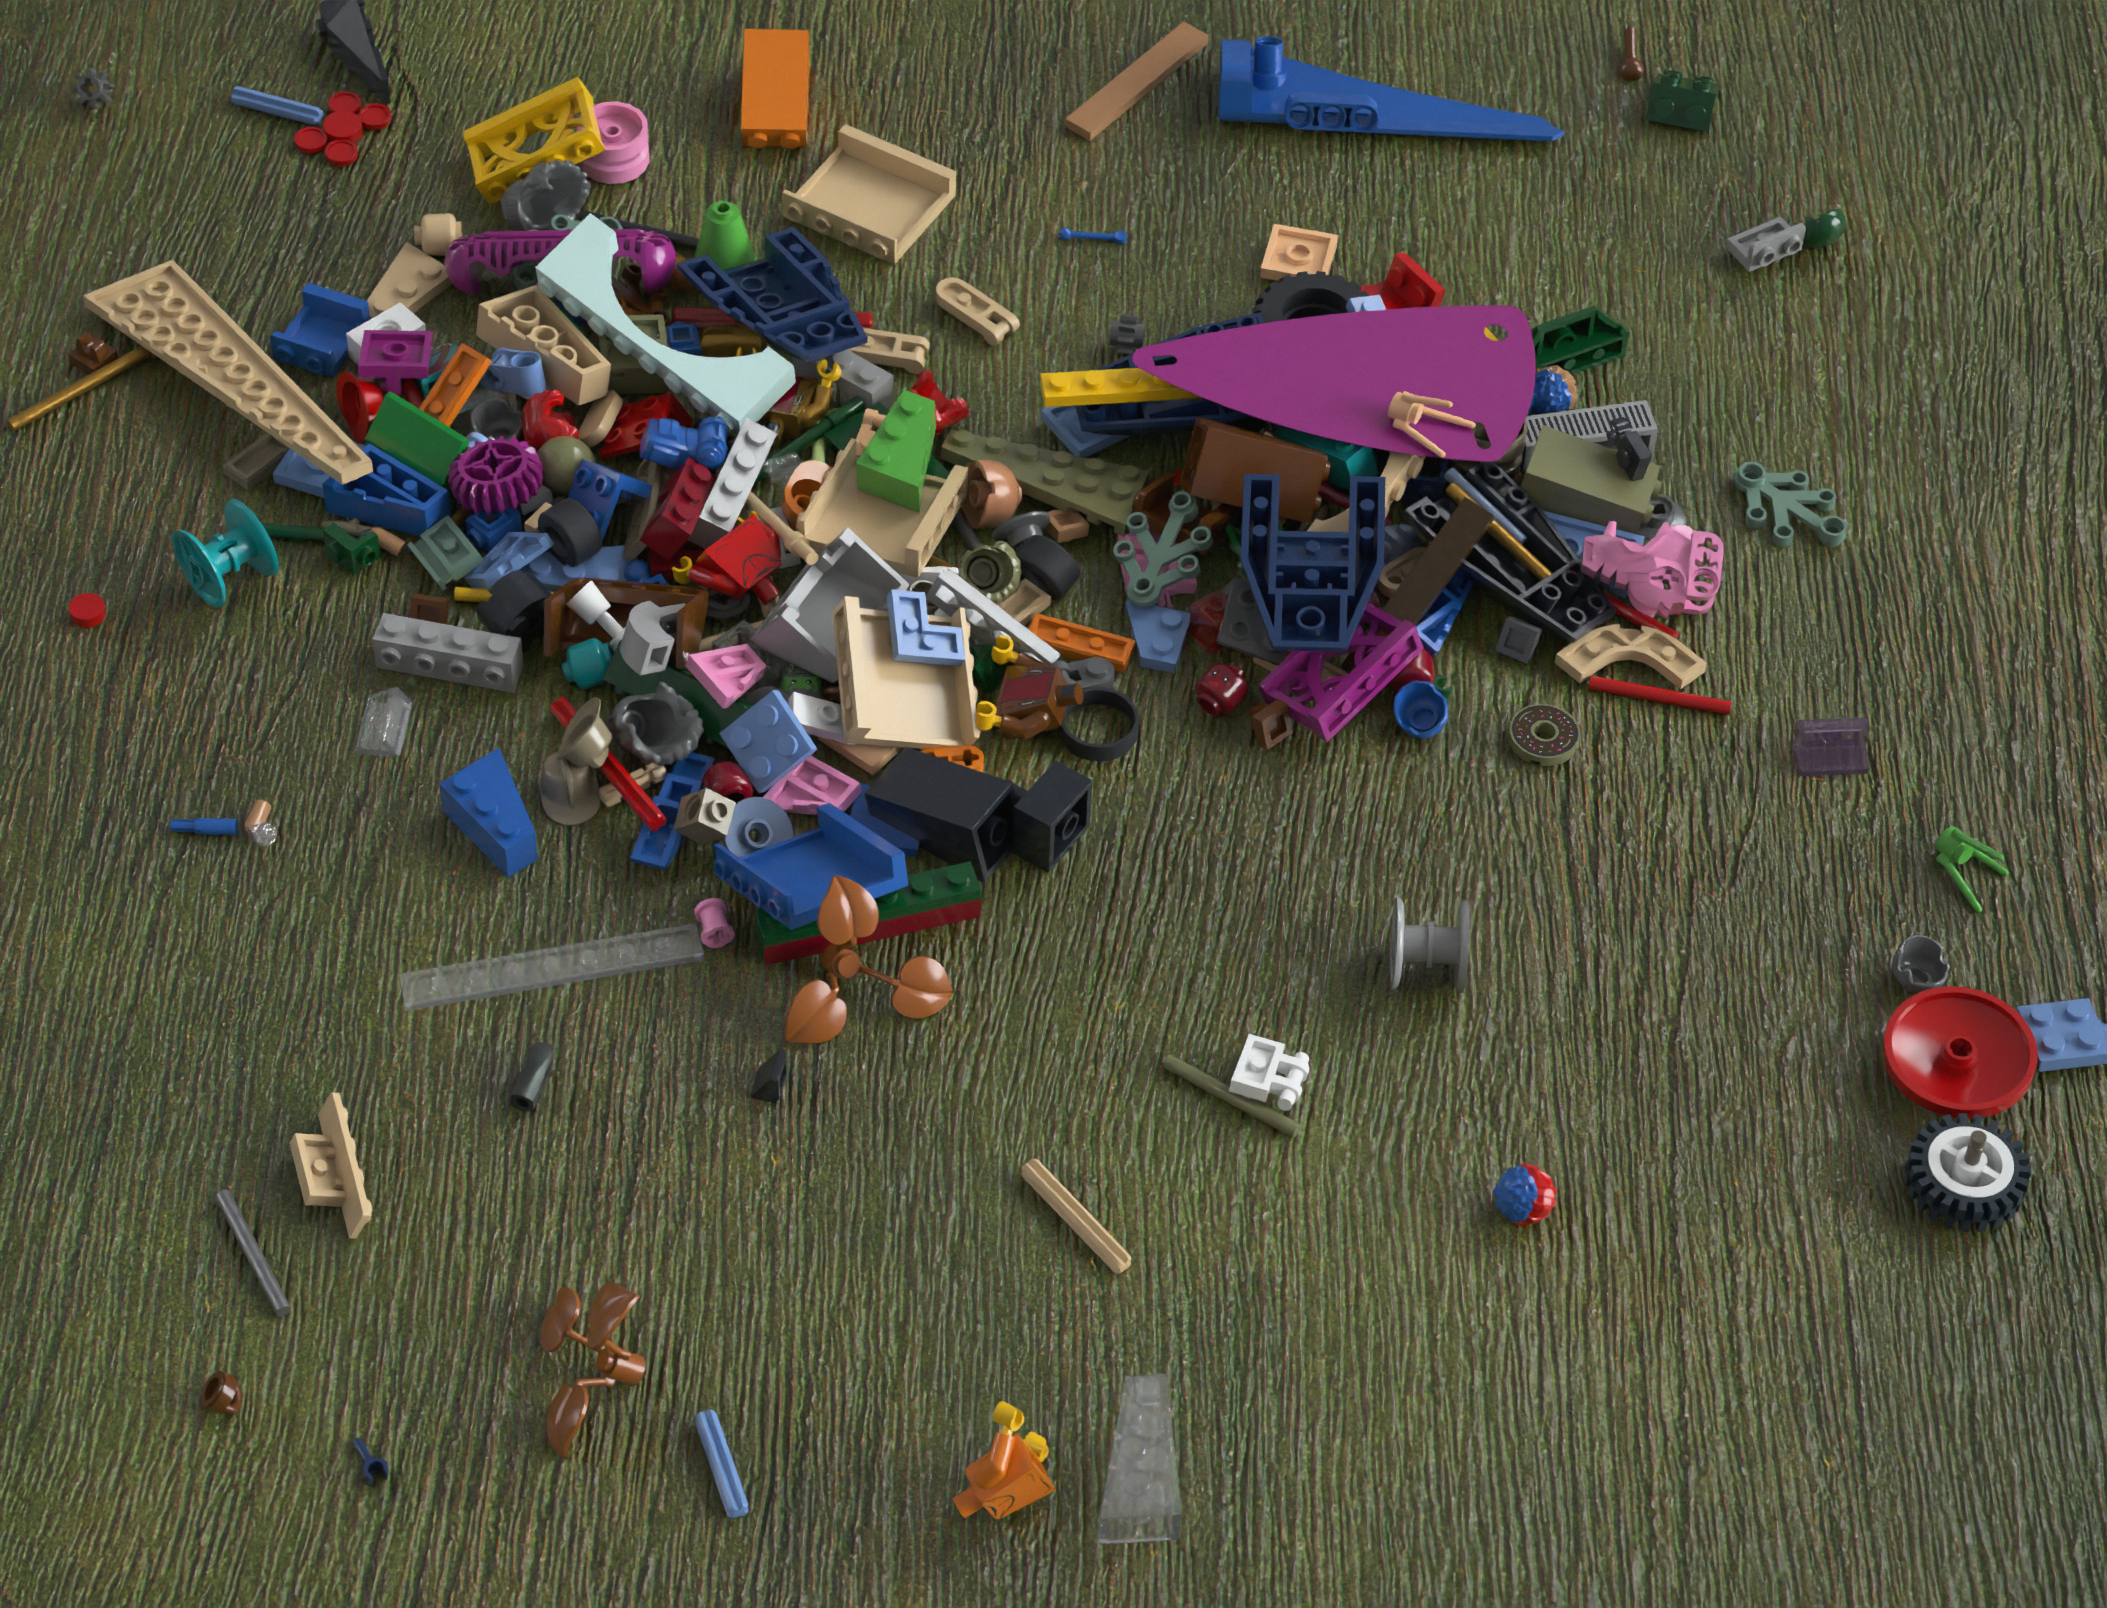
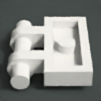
(1257, 1071)

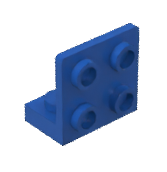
(599, 488)

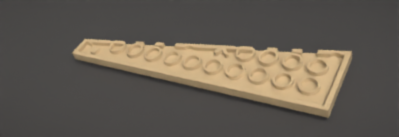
(197, 338)

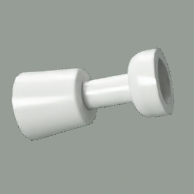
(592, 607)

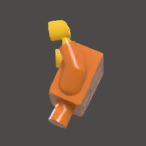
(1009, 1473)

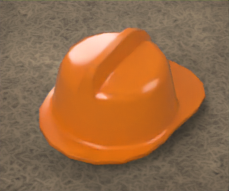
(801, 485)

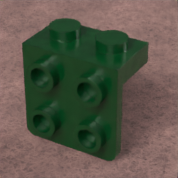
(1682, 100)

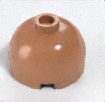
(991, 494)

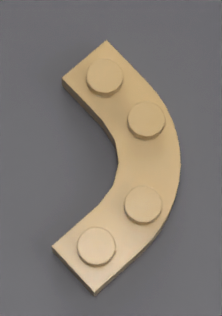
(1644, 645)

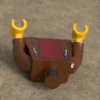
(1030, 696)

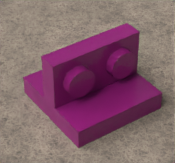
(395, 357)

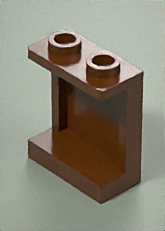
(1154, 503)

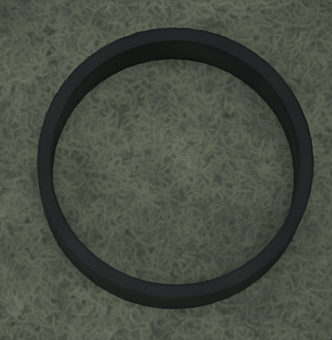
(1101, 752)

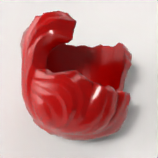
(946, 411)
(542, 424)

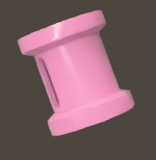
(714, 922)

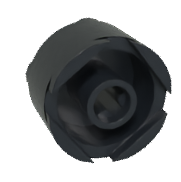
(515, 607)

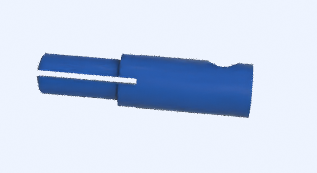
(207, 826)

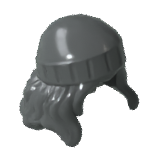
(545, 192)
(656, 726)

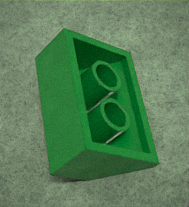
(416, 439)

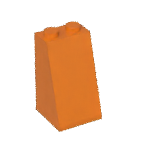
(775, 88)

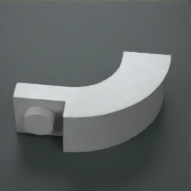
(649, 637)

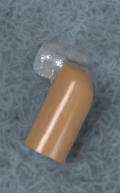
(386, 540)
(256, 824)

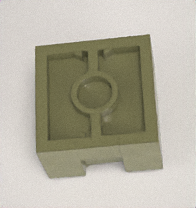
(626, 372)

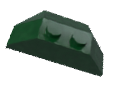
(1579, 341)

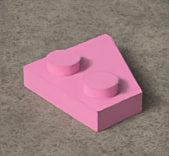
(727, 671)
(813, 785)

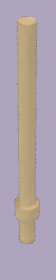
(793, 540)

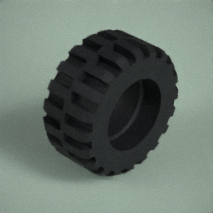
(1306, 296)

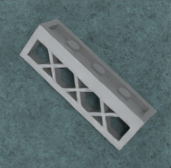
(986, 618)

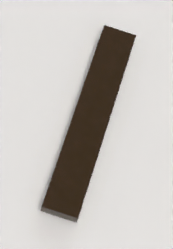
(1435, 567)

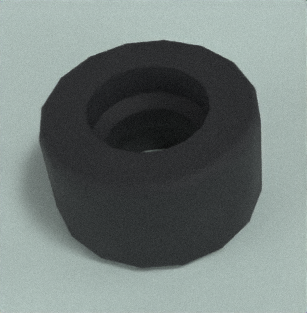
(572, 531)
(1048, 566)

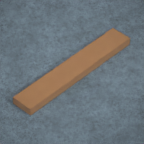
(1136, 81)

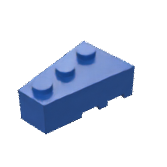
(389, 496)
(491, 813)

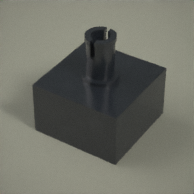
(1051, 815)

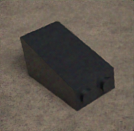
(947, 809)

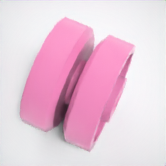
(625, 144)

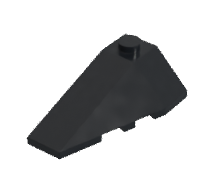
(353, 43)

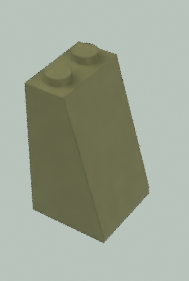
(1587, 483)

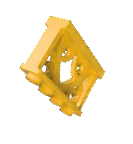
(507, 131)

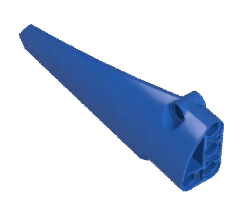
(1280, 90)

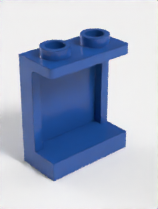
(318, 332)

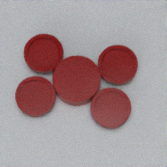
(342, 128)

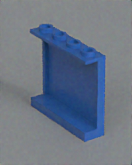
(796, 873)

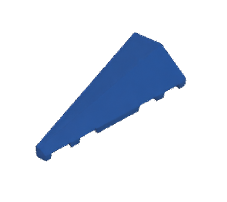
(1442, 613)

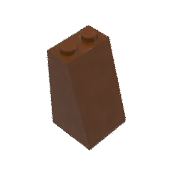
(1224, 453)

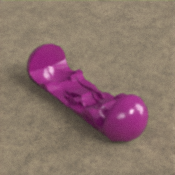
(508, 249)

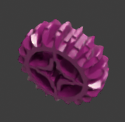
(495, 475)

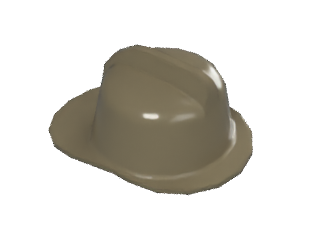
(586, 737)
(568, 791)

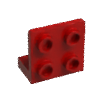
(1407, 286)
(633, 418)

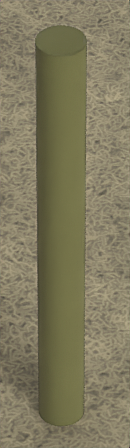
(1221, 1091)

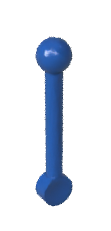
(1118, 237)

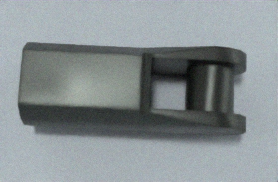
(532, 1077)

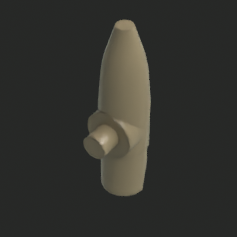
(352, 527)

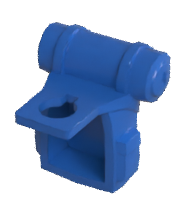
(671, 444)

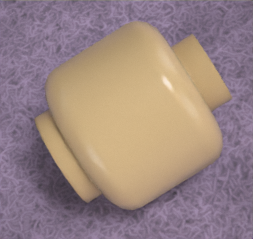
(437, 233)

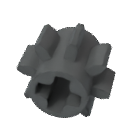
(96, 96)
(1127, 334)

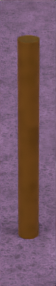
(1505, 538)

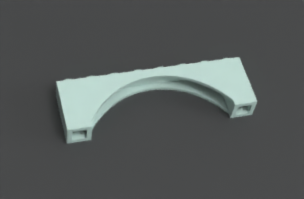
(724, 387)

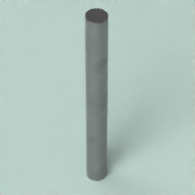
(253, 1253)

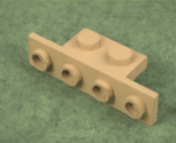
(330, 1167)

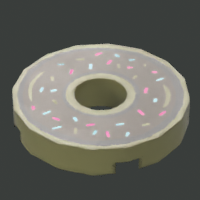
(1546, 719)

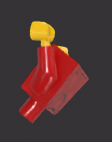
(738, 562)

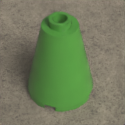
(725, 237)

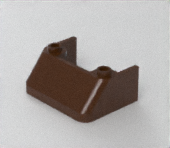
(567, 628)

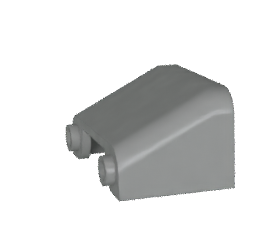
(802, 621)

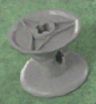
(1430, 944)

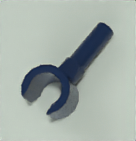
(370, 1463)

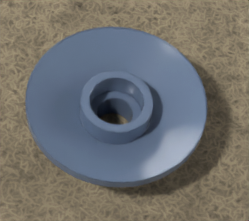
(761, 816)

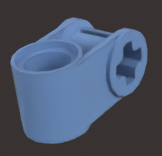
(515, 372)

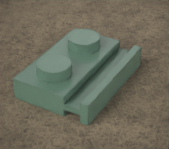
(445, 552)

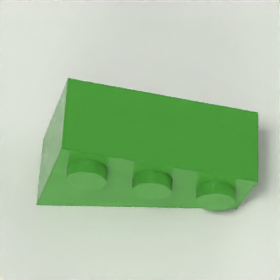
(899, 452)

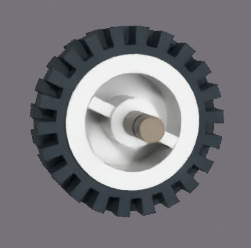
(1967, 1172)

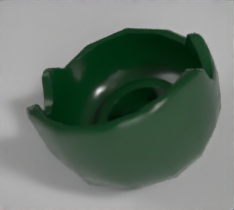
(1824, 230)

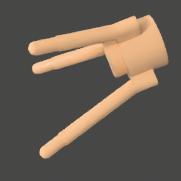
(1408, 408)

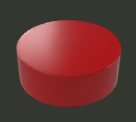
(87, 610)

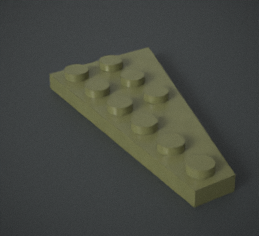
(1057, 478)

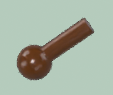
(1631, 67)

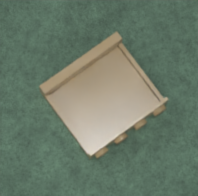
(872, 195)
(892, 531)
(900, 700)

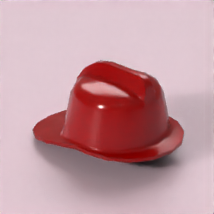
(358, 402)

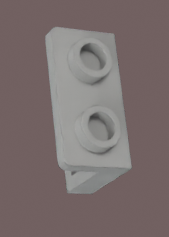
(1766, 243)

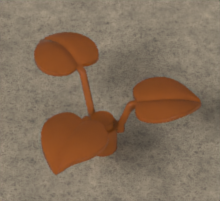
(842, 916)
(614, 1363)

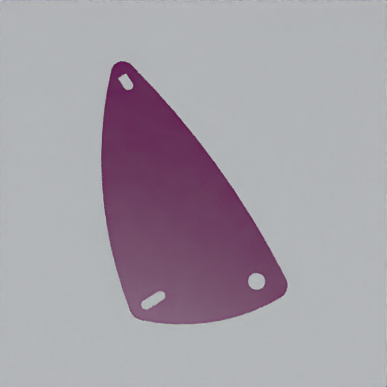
(1344, 369)

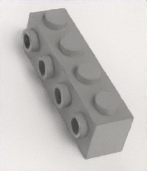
(448, 652)

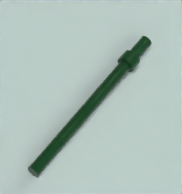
(830, 420)

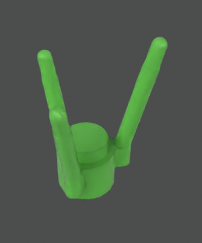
(1958, 847)

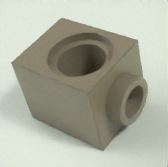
(704, 816)

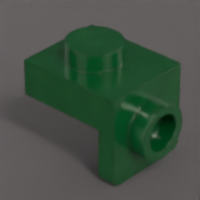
(348, 552)
(985, 670)

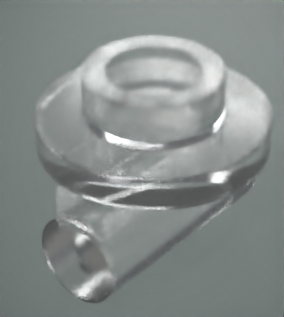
(781, 468)

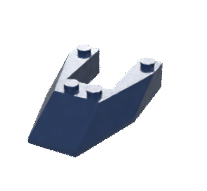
(1312, 583)

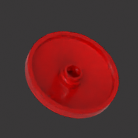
(1959, 1052)

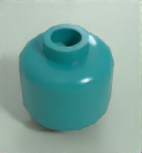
(587, 663)

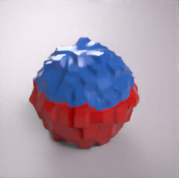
(1525, 1194)

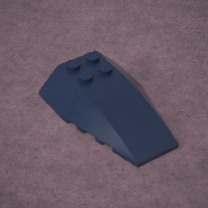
(783, 297)

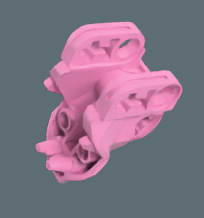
(1663, 560)

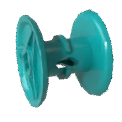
(225, 552)

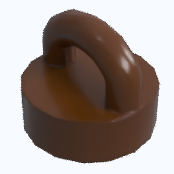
(219, 1392)

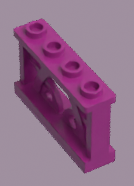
(1338, 705)

